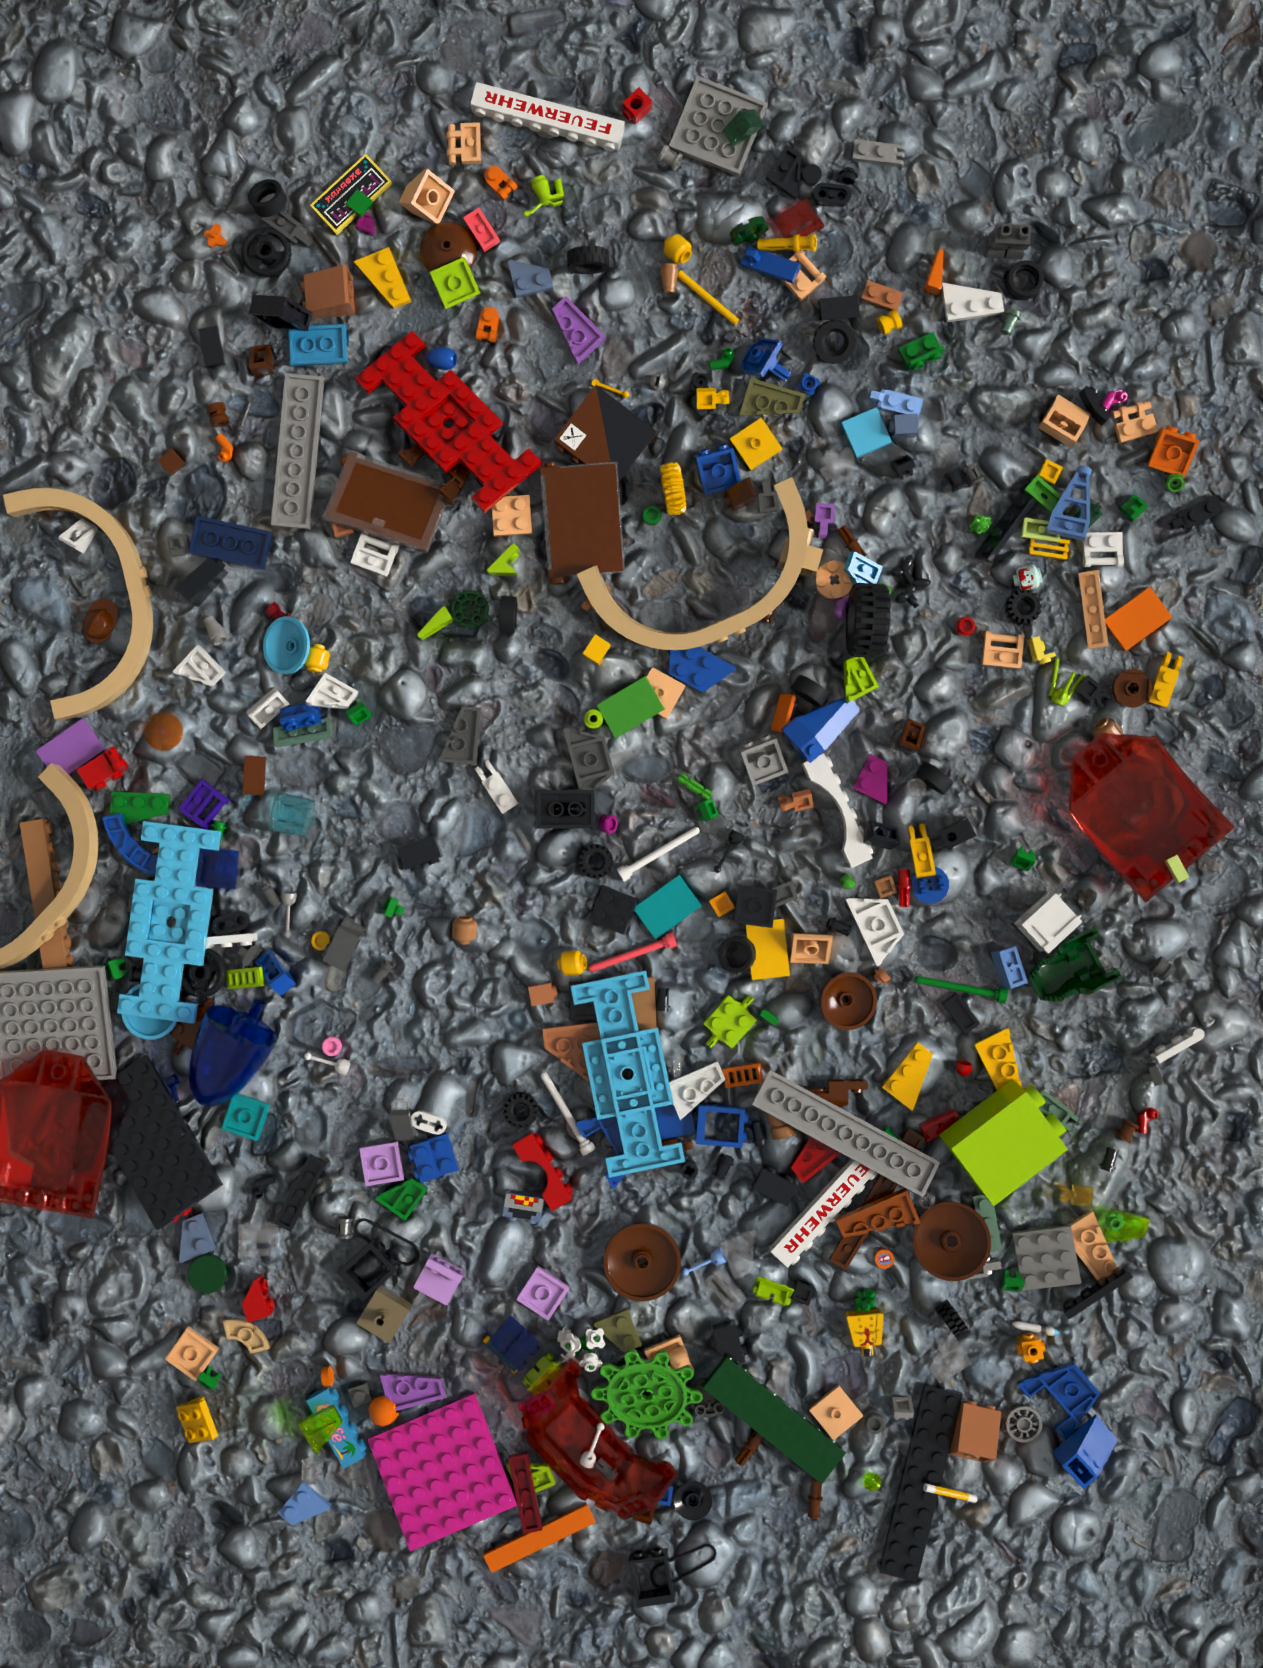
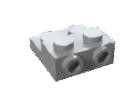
(763, 759)

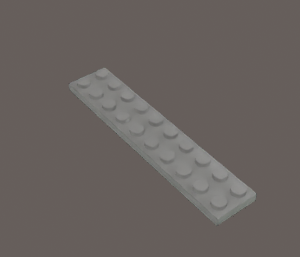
(845, 1133)

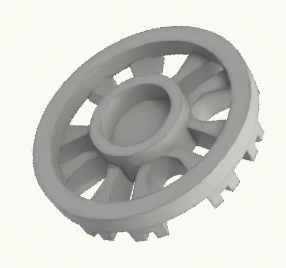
(1023, 1423)

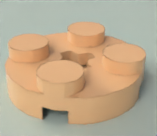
(822, 580)

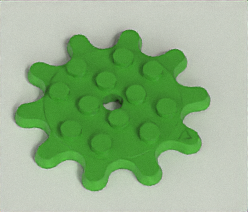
(638, 1411)

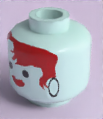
(1027, 577)

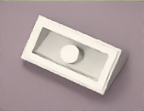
(267, 708)

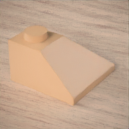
(427, 196)

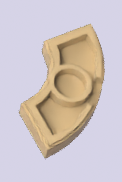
(246, 1333)

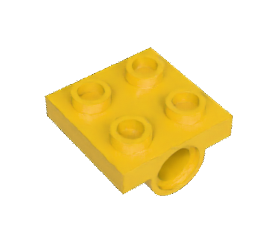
(197, 1420)

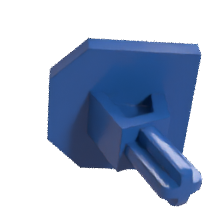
(762, 359)

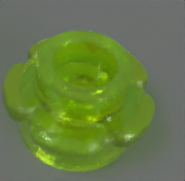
(872, 1482)

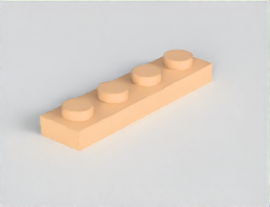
(1093, 609)

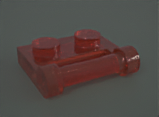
(796, 217)

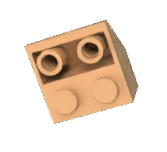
(1064, 421)

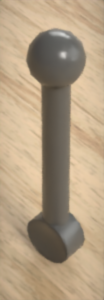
(251, 398)

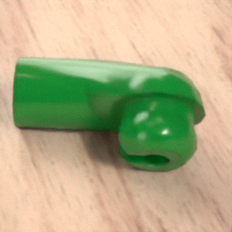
(724, 361)

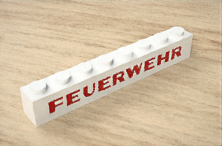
(547, 117)
(821, 1211)

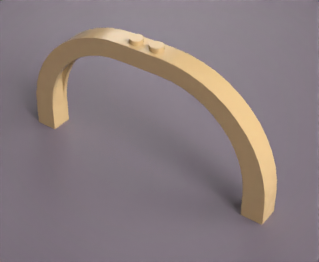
(139, 593)
(628, 627)
(80, 874)

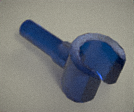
(171, 1082)

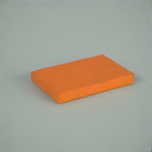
(1137, 619)

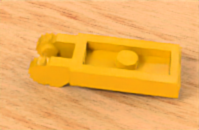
(1165, 681)
(921, 853)

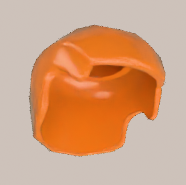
(382, 1411)

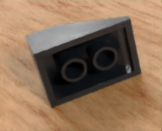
(564, 809)

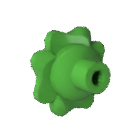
(980, 524)

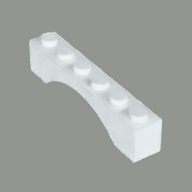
(821, 774)

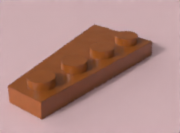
(883, 1213)

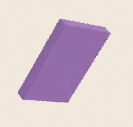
(72, 747)

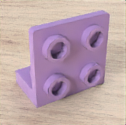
(439, 1279)

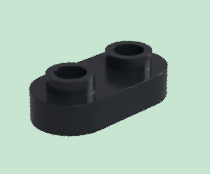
(831, 193)
(231, 923)

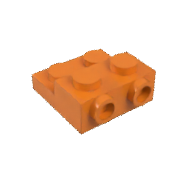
(1173, 451)

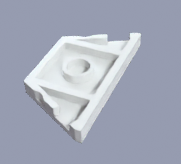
(877, 925)

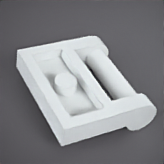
(1103, 543)
(373, 560)

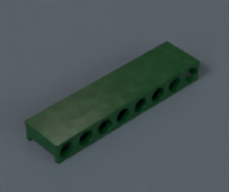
(773, 1418)

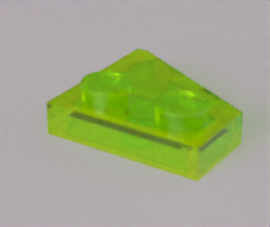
(1134, 1227)
(320, 1426)

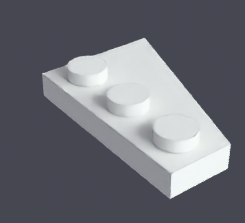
(970, 303)
(695, 1087)

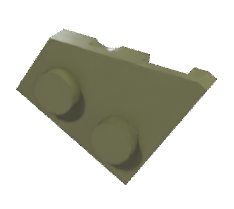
(620, 1330)

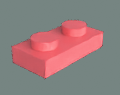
(481, 229)

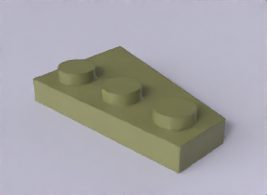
(770, 399)

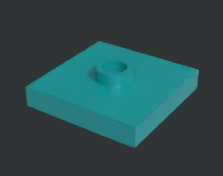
(245, 1116)

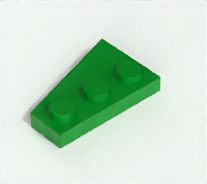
(139, 806)

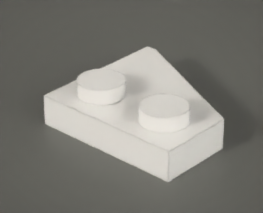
(200, 667)
(331, 694)

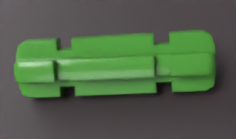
(694, 786)

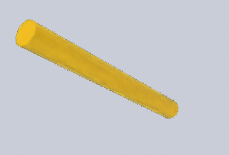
(708, 298)

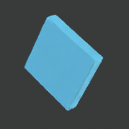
(866, 432)

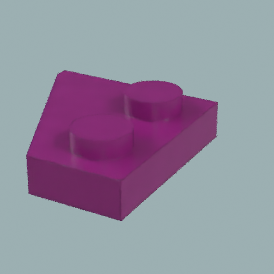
(873, 779)

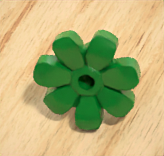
(865, 1299)

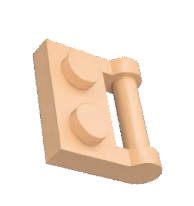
(802, 285)
(1002, 656)

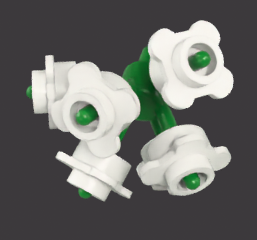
(574, 1345)

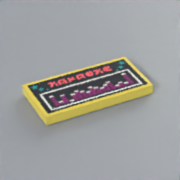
(332, 203)

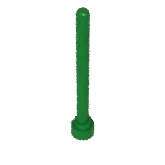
(999, 995)

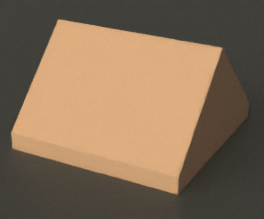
(810, 948)

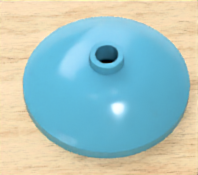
(286, 645)
(147, 1027)

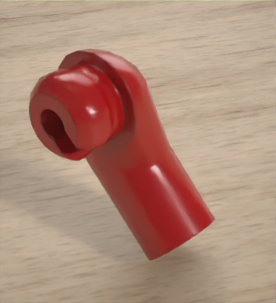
(1144, 1117)

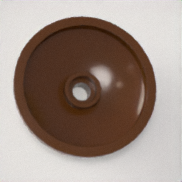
(460, 240)
(859, 1004)

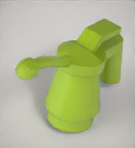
(541, 188)

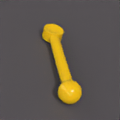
(625, 394)

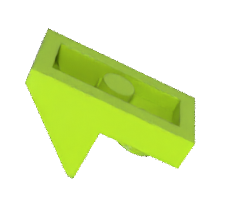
(501, 567)

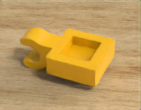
(708, 398)

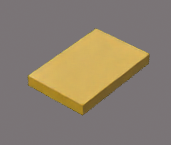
(770, 950)

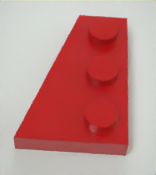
(812, 1159)

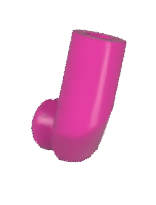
(1114, 397)

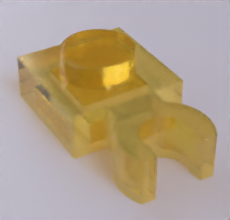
(1079, 1195)

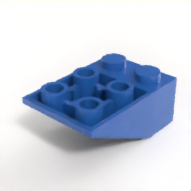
(1086, 1451)

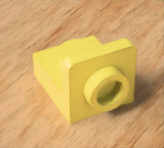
(1037, 651)

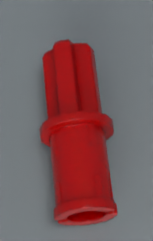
(904, 887)

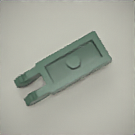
(1059, 1110)

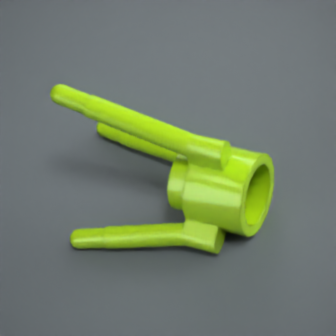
(1062, 696)

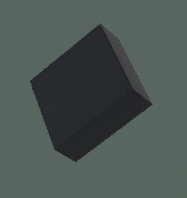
(803, 1292)

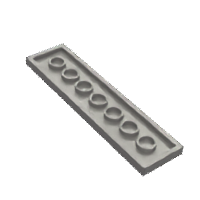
(297, 451)

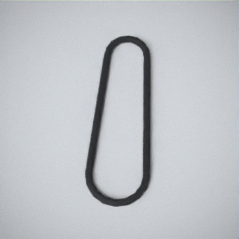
(390, 1232)
(679, 1556)

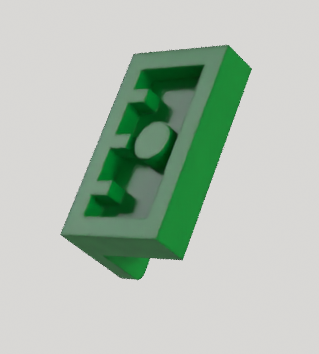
(920, 351)

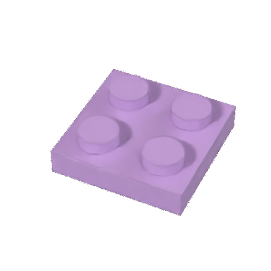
(381, 1163)
(543, 1293)

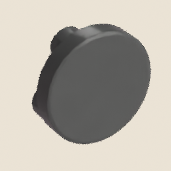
(709, 1405)

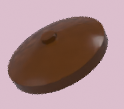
(951, 1241)
(642, 1261)

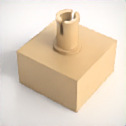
(812, 557)

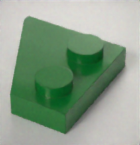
(403, 1197)

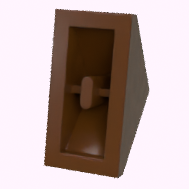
(261, 360)
(911, 736)

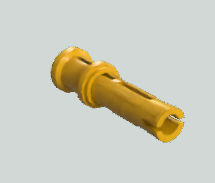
(793, 243)

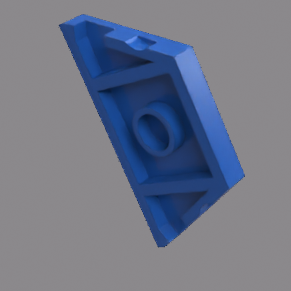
(698, 668)

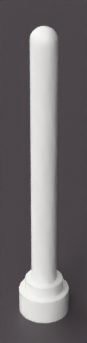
(626, 871)
(585, 1145)

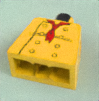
(865, 1329)

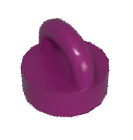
(608, 823)

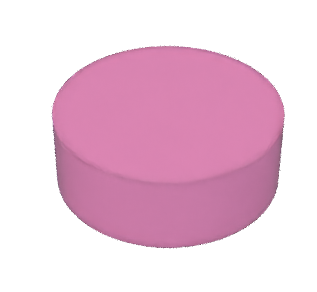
(331, 1046)

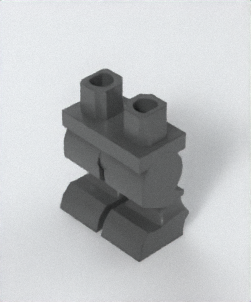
(1012, 237)

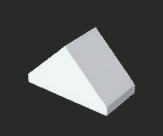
(79, 535)

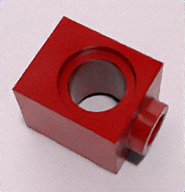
(639, 98)

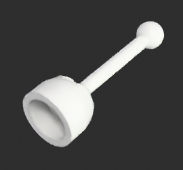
(341, 1066)
(588, 1458)

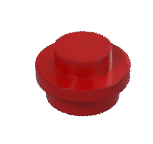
(965, 626)

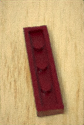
(525, 1492)

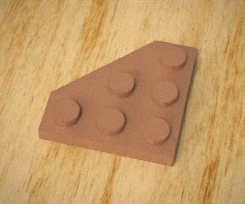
(567, 1041)

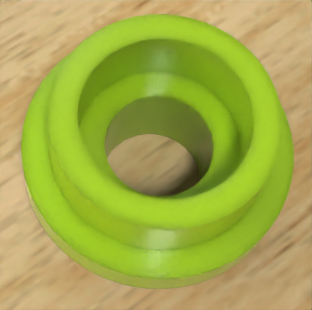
(598, 723)

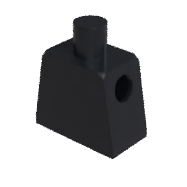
(962, 830)

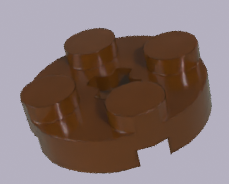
(1122, 694)

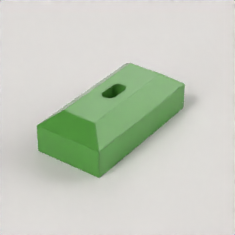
(1038, 487)

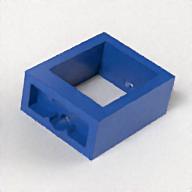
(701, 1118)

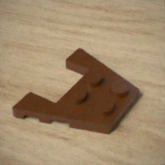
(458, 473)

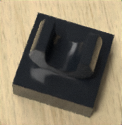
(903, 464)

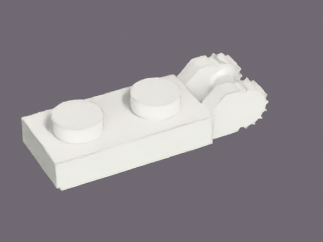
(497, 788)

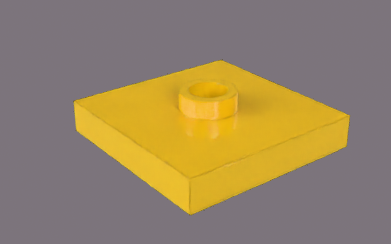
(755, 444)

